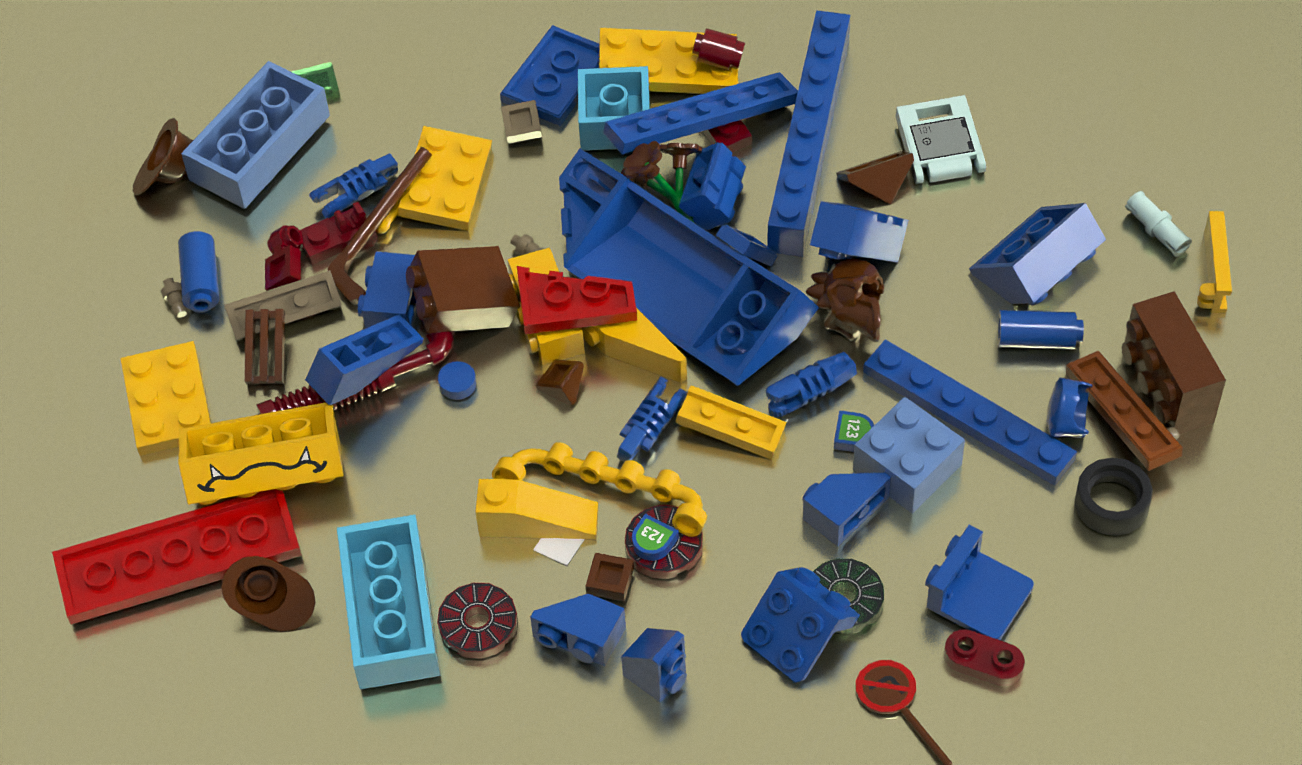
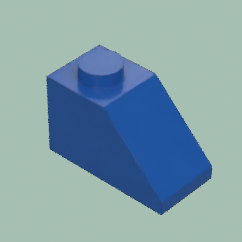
(844, 502)

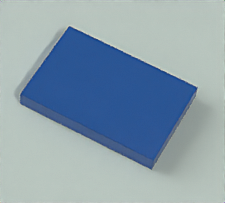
(552, 74)

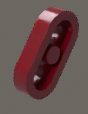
(983, 658)

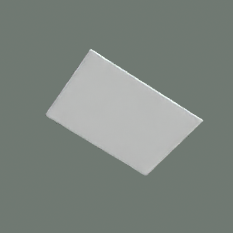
(558, 549)

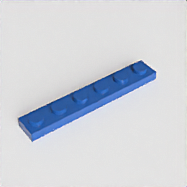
(701, 112)
(970, 412)

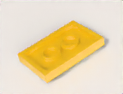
(449, 181)
(164, 395)

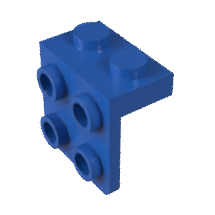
(976, 588)
(796, 621)

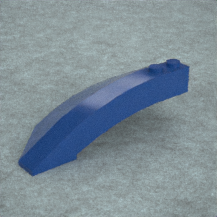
(681, 275)

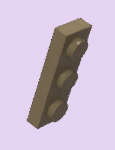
(296, 299)

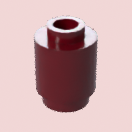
(718, 49)

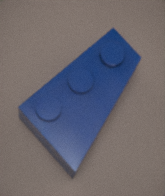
(851, 231)

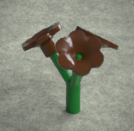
(642, 168)

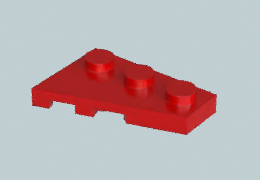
(564, 303)

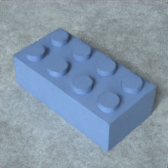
(256, 134)

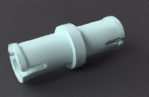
(1158, 223)

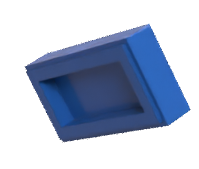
(747, 244)

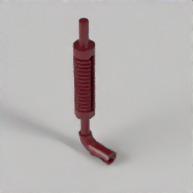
(435, 352)

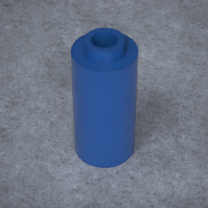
(198, 271)
(1039, 329)

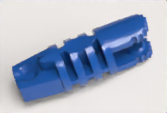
(355, 184)
(809, 384)
(648, 421)

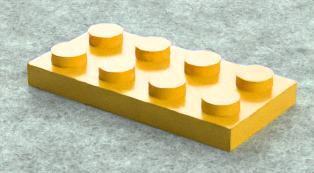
(668, 58)

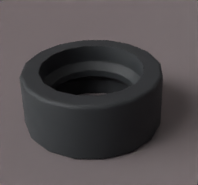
(1120, 472)

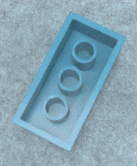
(387, 602)

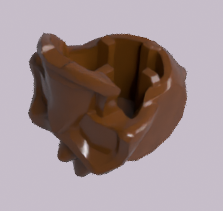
(850, 297)

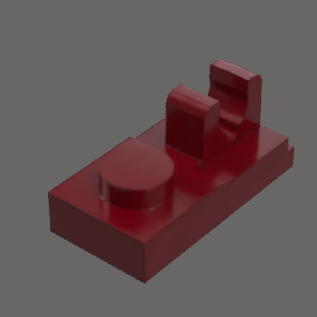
(332, 234)

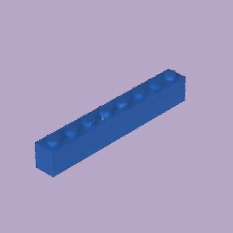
(808, 134)

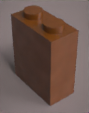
(462, 289)

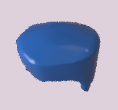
(1068, 409)

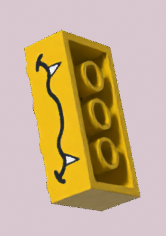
(259, 453)

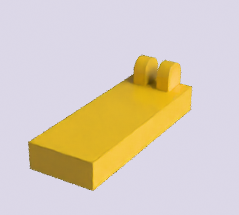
(1214, 293)
(731, 422)

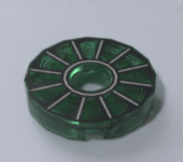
(861, 581)

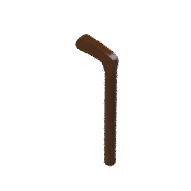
(340, 265)

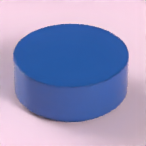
(457, 380)

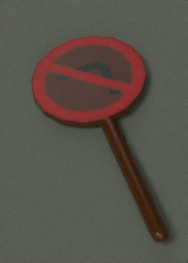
(890, 689)

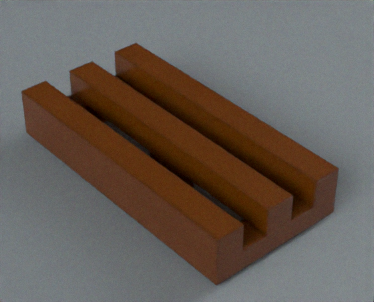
(264, 316)

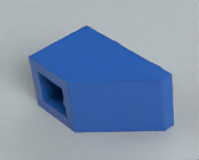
(580, 626)
(656, 662)

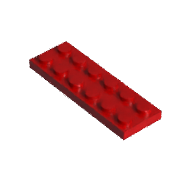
(172, 554)

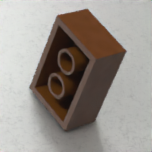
(1173, 363)

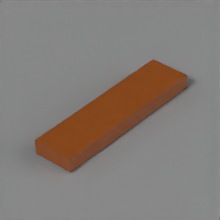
(1125, 411)

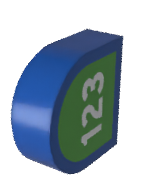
(850, 429)
(653, 538)

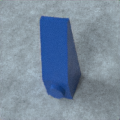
(360, 358)

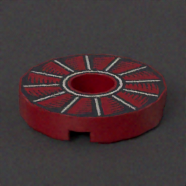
(682, 555)
(474, 600)

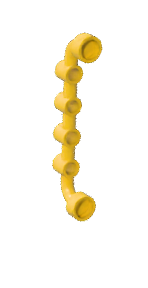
(688, 518)

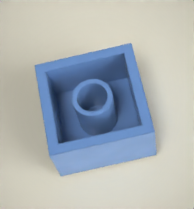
(912, 450)

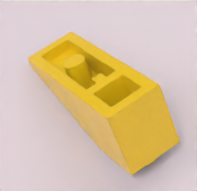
(639, 345)
(532, 511)

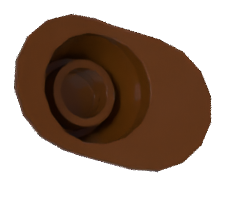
(165, 158)
(268, 593)

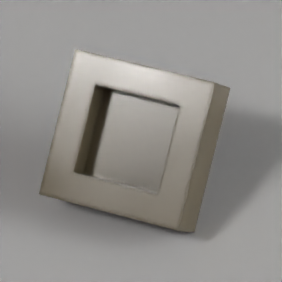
(521, 121)

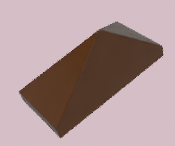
(880, 176)

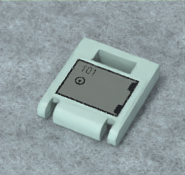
(942, 142)

